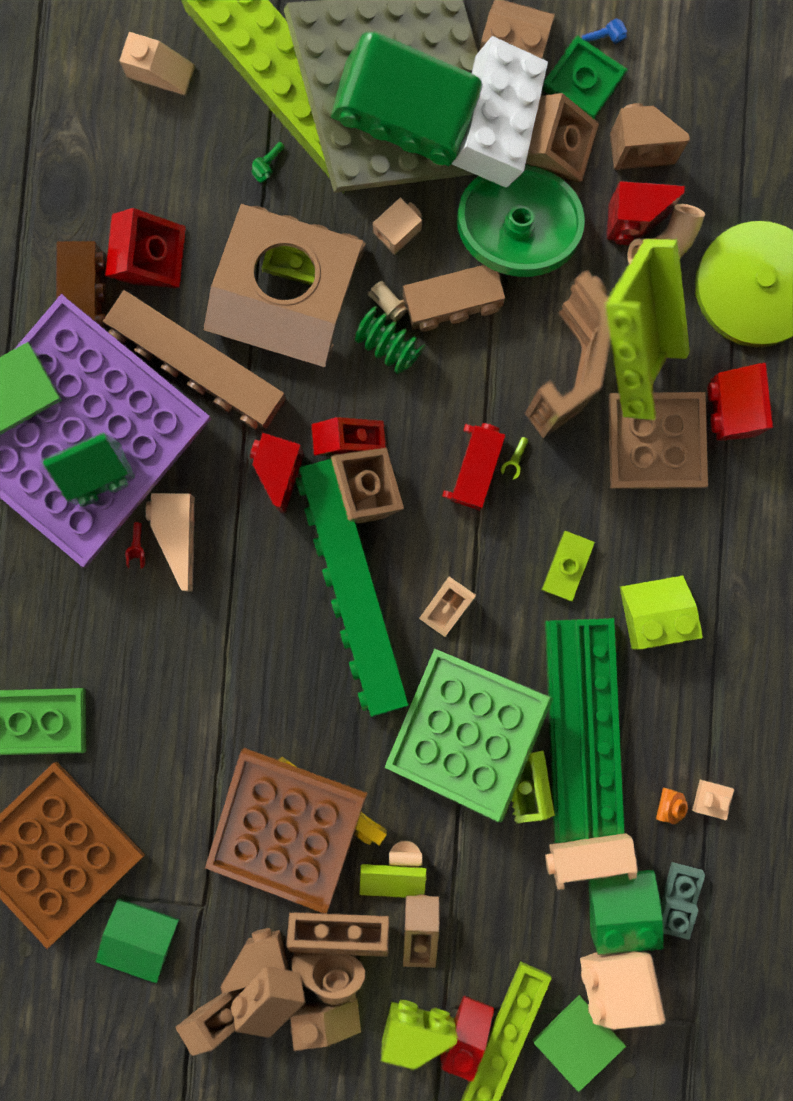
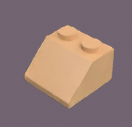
(622, 989)

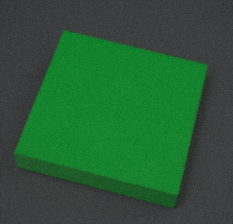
(585, 76)

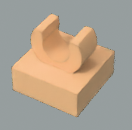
(713, 799)

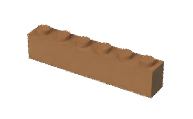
(194, 360)

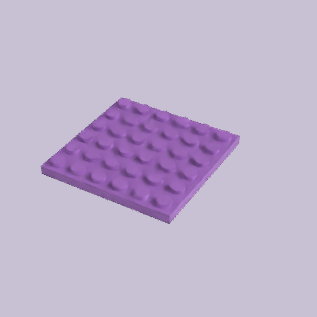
(100, 392)

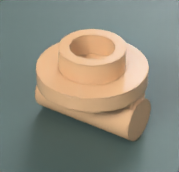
(405, 854)

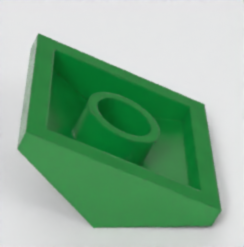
(136, 940)

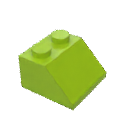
(660, 613)

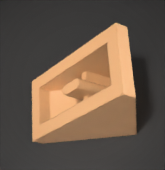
(447, 606)

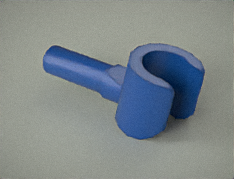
(614, 29)

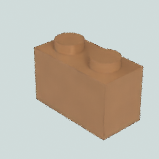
(267, 1002)

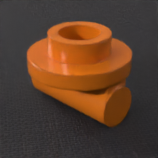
(672, 806)

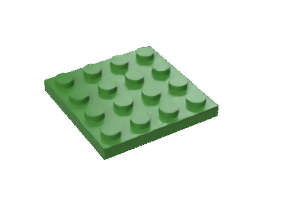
(468, 734)

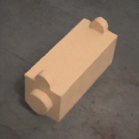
(591, 859)

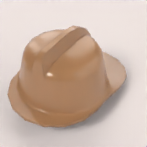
(330, 976)

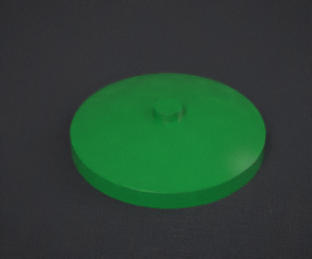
(521, 227)

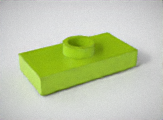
(568, 566)

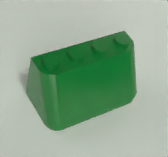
(406, 97)

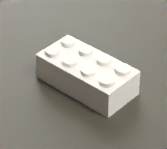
(505, 113)

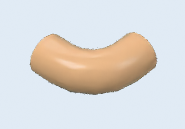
(683, 227)

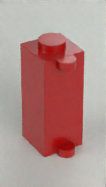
(477, 466)

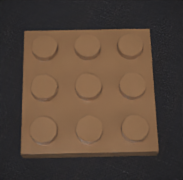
(662, 450)

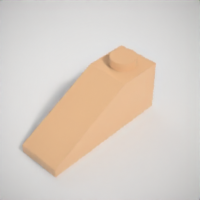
(174, 528)

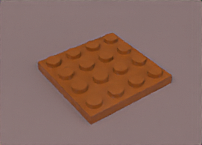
(285, 830)
(59, 854)

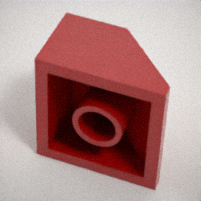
(639, 208)
(145, 249)
(740, 403)
(277, 467)

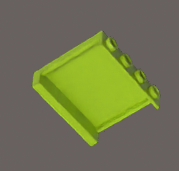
(647, 324)

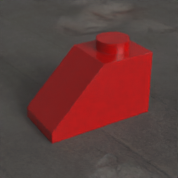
(347, 436)
(472, 1030)

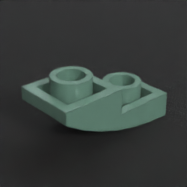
(680, 900)

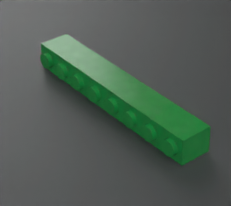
(353, 590)

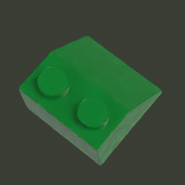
(90, 469)
(625, 913)

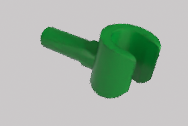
(260, 167)

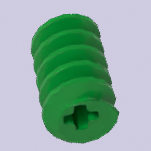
(387, 341)

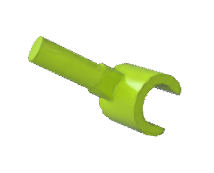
(515, 459)

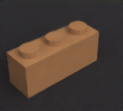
(453, 297)
(338, 934)

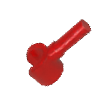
(135, 550)

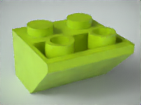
(415, 1034)

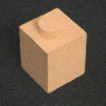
(398, 225)

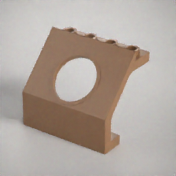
(588, 321)
(292, 327)

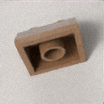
(518, 26)
(561, 137)
(645, 138)
(367, 485)

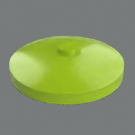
(748, 284)

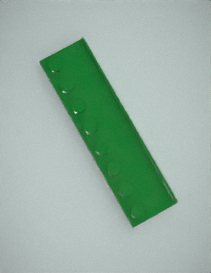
(584, 729)

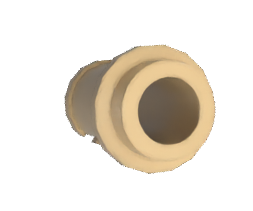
(388, 301)

